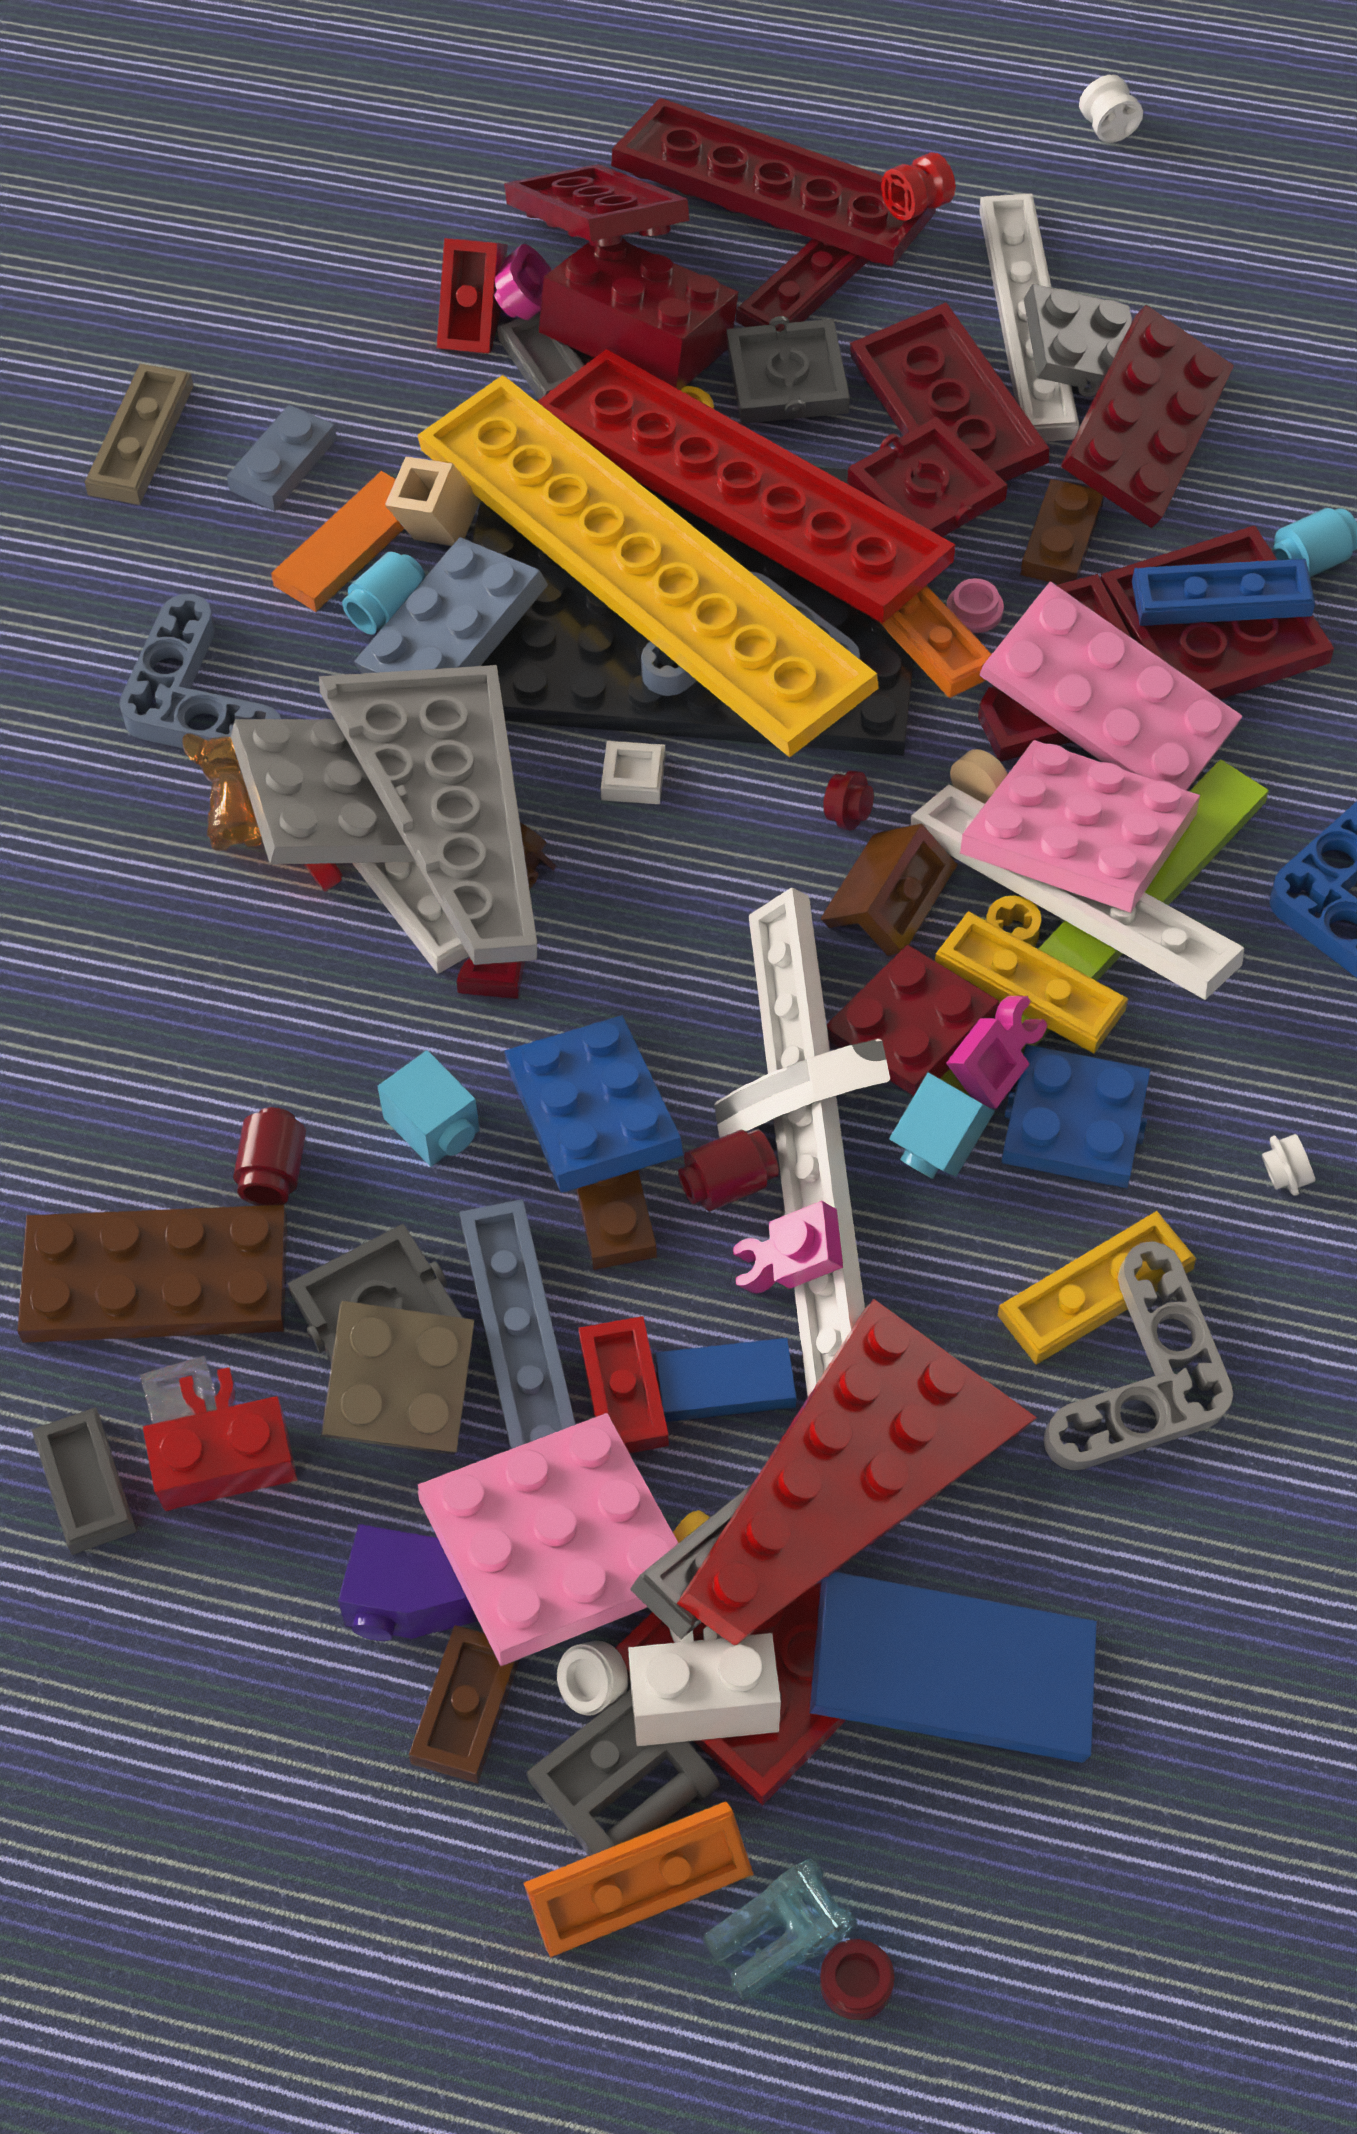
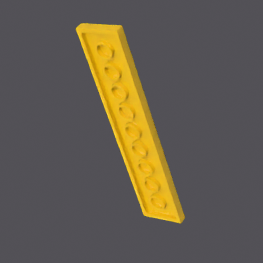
(651, 566)

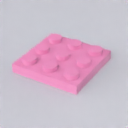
(1080, 825)
(549, 1536)

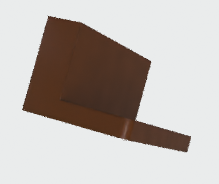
(892, 886)

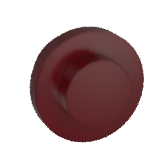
(848, 799)

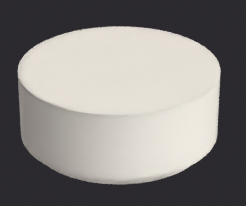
(592, 1677)

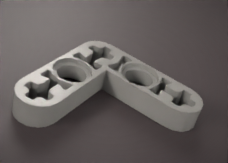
(1164, 1390)

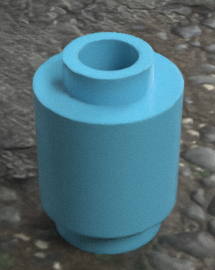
(1320, 538)
(382, 591)

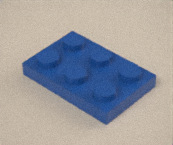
(593, 1104)

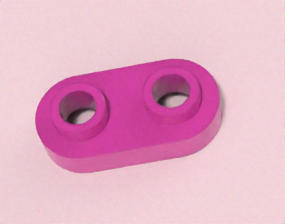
(521, 282)

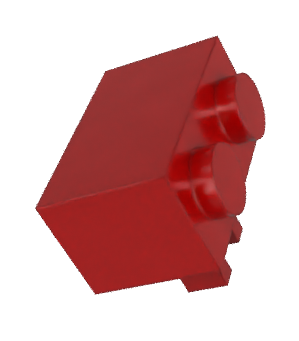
(218, 1449)

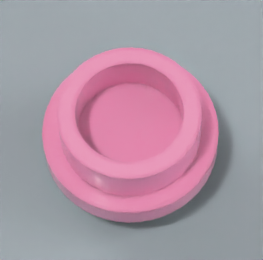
(976, 605)

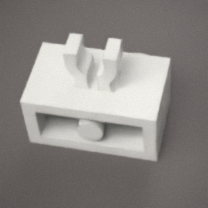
(704, 1688)

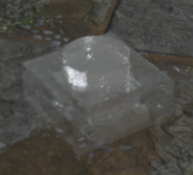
(164, 1390)

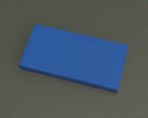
(954, 1667)

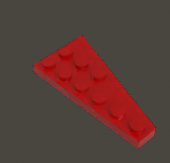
(862, 1455)

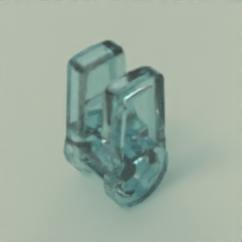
(781, 1906)

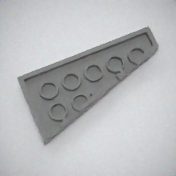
(446, 778)

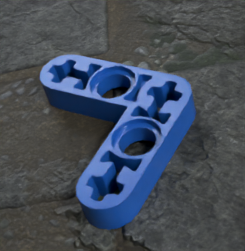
(1326, 888)

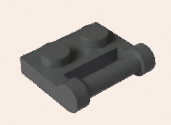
(605, 1763)

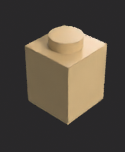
(432, 501)

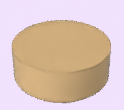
(977, 774)

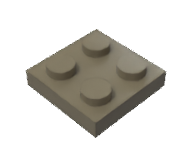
(397, 1378)

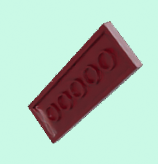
(766, 180)

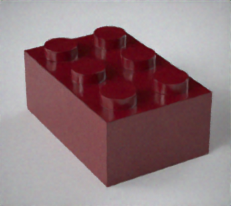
(639, 310)

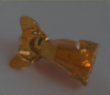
(231, 811)

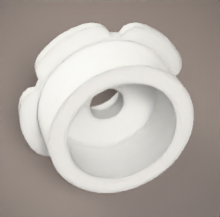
(1288, 1164)

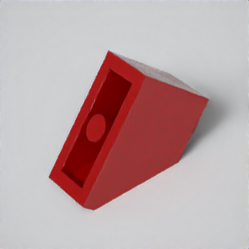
(467, 295)

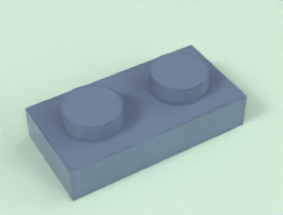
(281, 457)

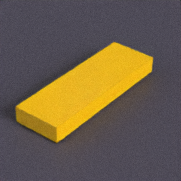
(1010, 967)
(1084, 1291)

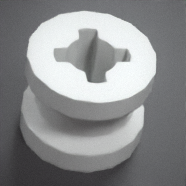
(1111, 108)

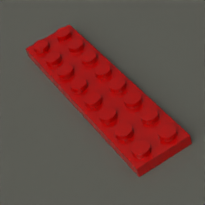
(750, 486)

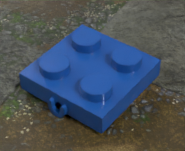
(1076, 1116)

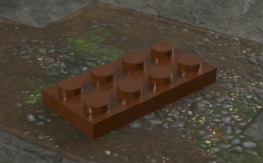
(153, 1273)

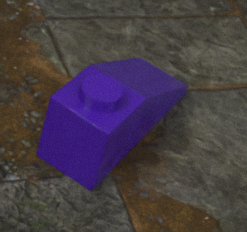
(400, 1586)

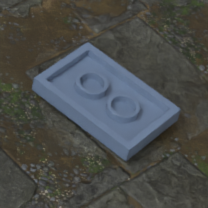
(455, 612)

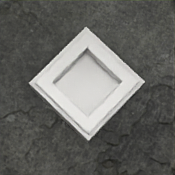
(633, 772)

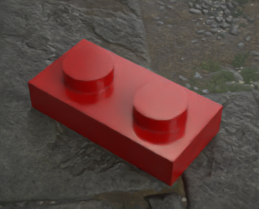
(625, 1381)

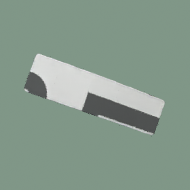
(802, 1085)

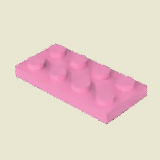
(1108, 691)

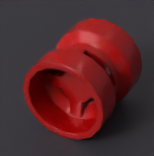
(910, 190)

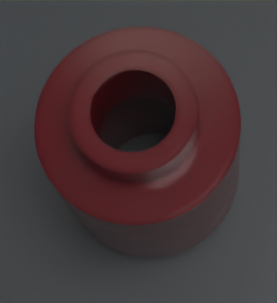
(269, 1157)
(728, 1169)

